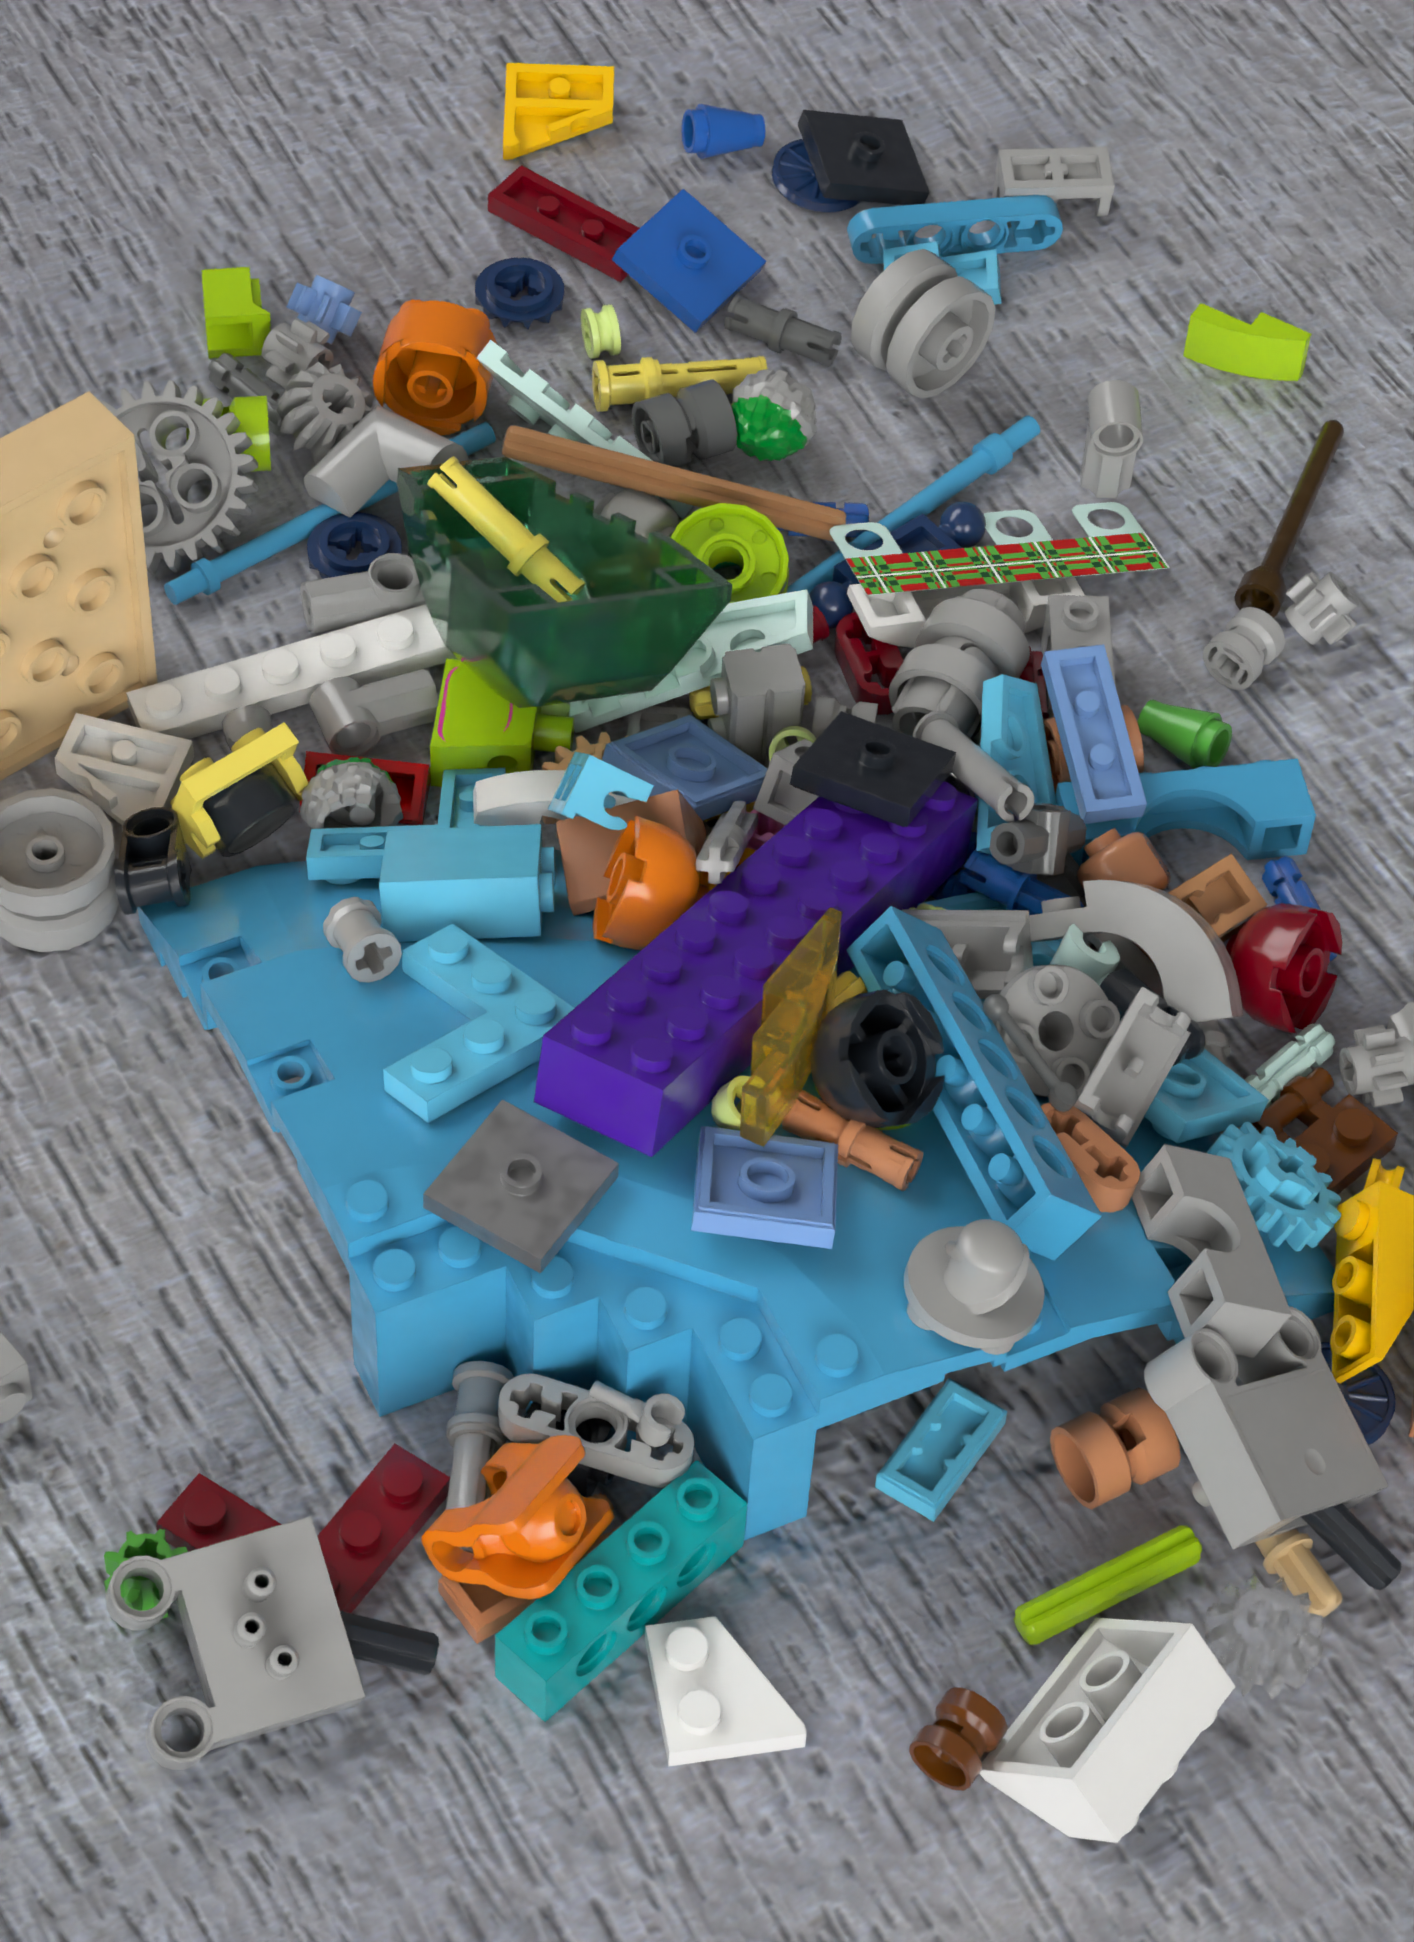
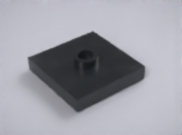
(863, 158)
(873, 769)

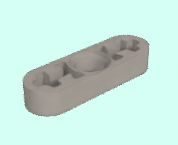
(604, 1456)

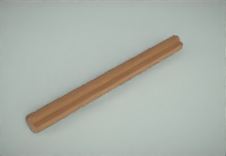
(667, 481)

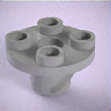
(1063, 1019)
(974, 1286)

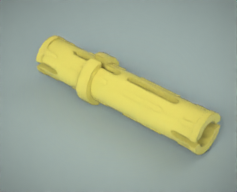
(505, 532)

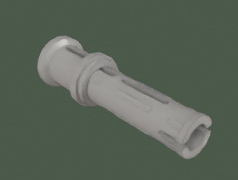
(474, 1430)

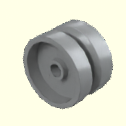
(922, 323)
(55, 870)

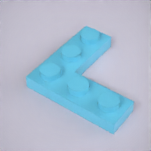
(357, 852)
(502, 1039)

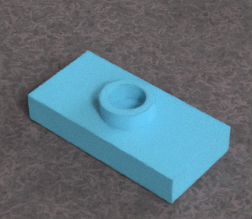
(941, 1449)

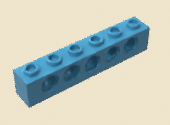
(984, 1096)

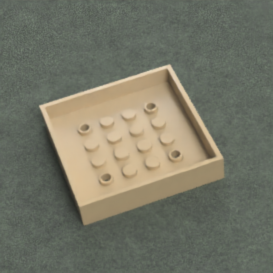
(69, 578)

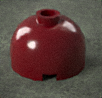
(1284, 964)

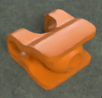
(527, 1529)

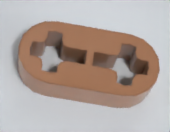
(1099, 1160)

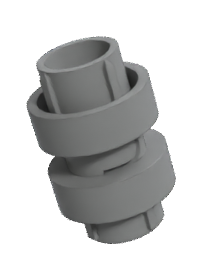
(954, 653)

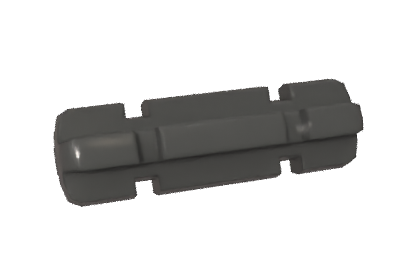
(228, 375)

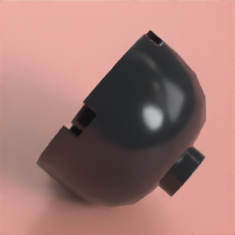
(878, 1059)

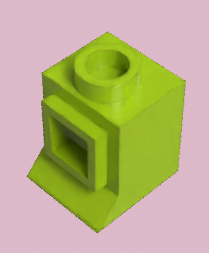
(233, 312)

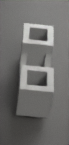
(1202, 1210)

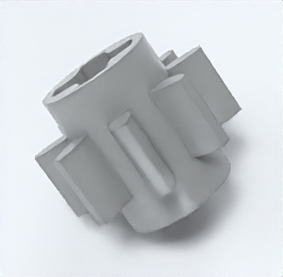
(295, 349)
(1321, 608)
(1377, 1066)

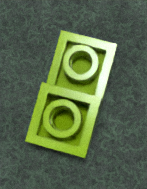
(1258, 350)

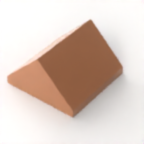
(588, 845)

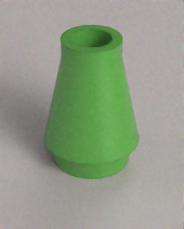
(1188, 733)

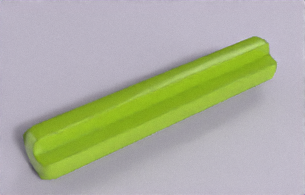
(1107, 1584)

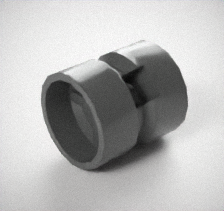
(693, 423)

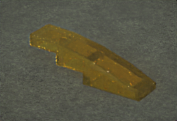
(792, 1010)

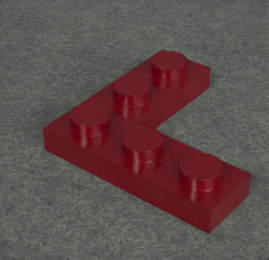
(355, 1543)

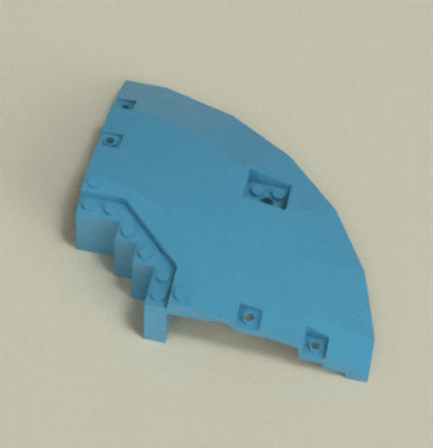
(737, 1328)

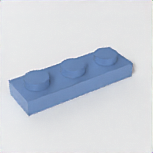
(1093, 734)

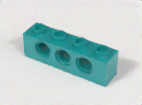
(619, 1590)

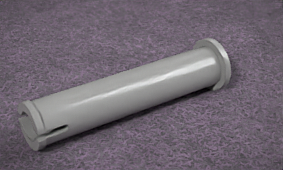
(976, 767)

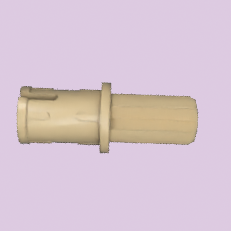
(1291, 1557)

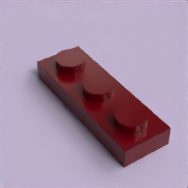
(561, 219)

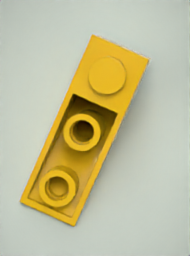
(1371, 1277)

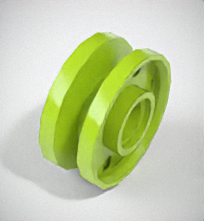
(741, 537)

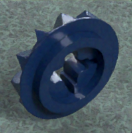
(508, 277)
(339, 534)

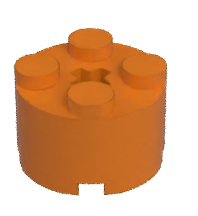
(432, 365)

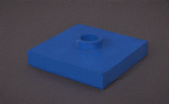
(689, 260)

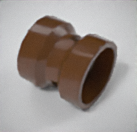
(958, 1738)

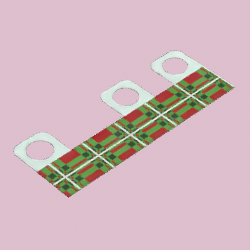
(1008, 561)

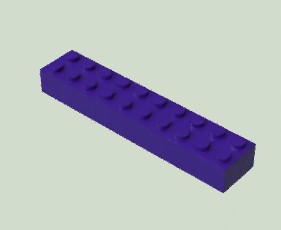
(686, 1007)

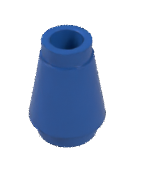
(720, 130)

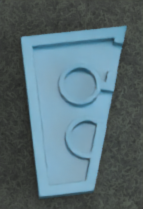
(1016, 740)

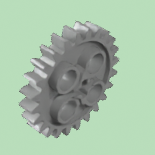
(208, 455)

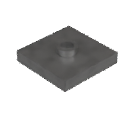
(521, 1186)

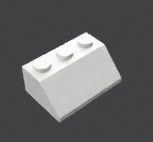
(1110, 1726)

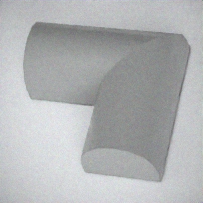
(372, 457)

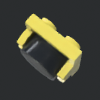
(241, 795)

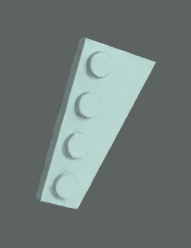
(535, 399)
(740, 626)

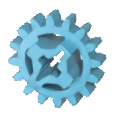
(1280, 1185)

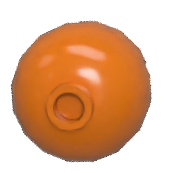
(648, 885)

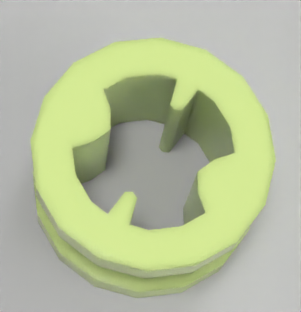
(600, 331)

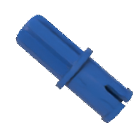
(1007, 886)

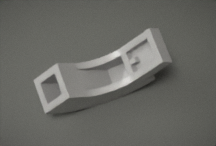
(1181, 943)

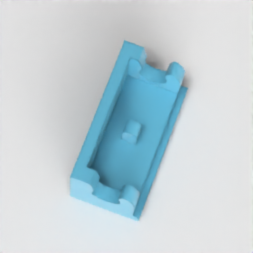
(587, 788)

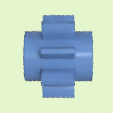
(325, 306)

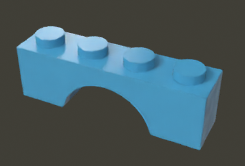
(1253, 806)

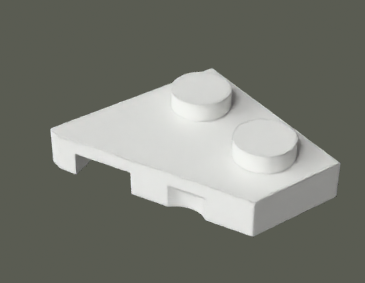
(122, 765)
(714, 1696)

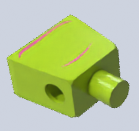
(486, 731)

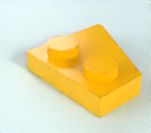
(553, 104)

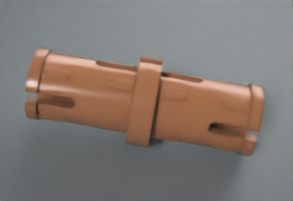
(856, 1142)

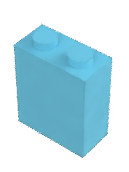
(475, 877)

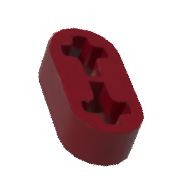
(860, 665)

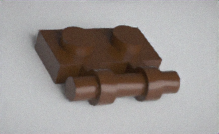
(1339, 1137)

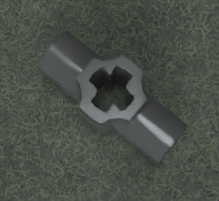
(1039, 840)

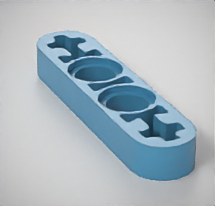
(956, 220)

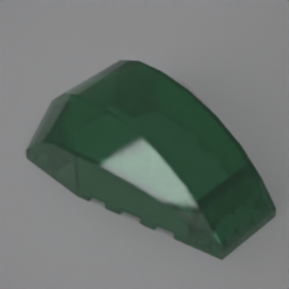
(615, 638)

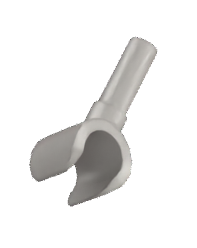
(659, 1405)

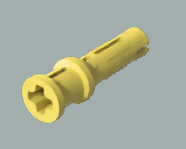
(648, 378)

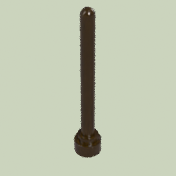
(1265, 585)

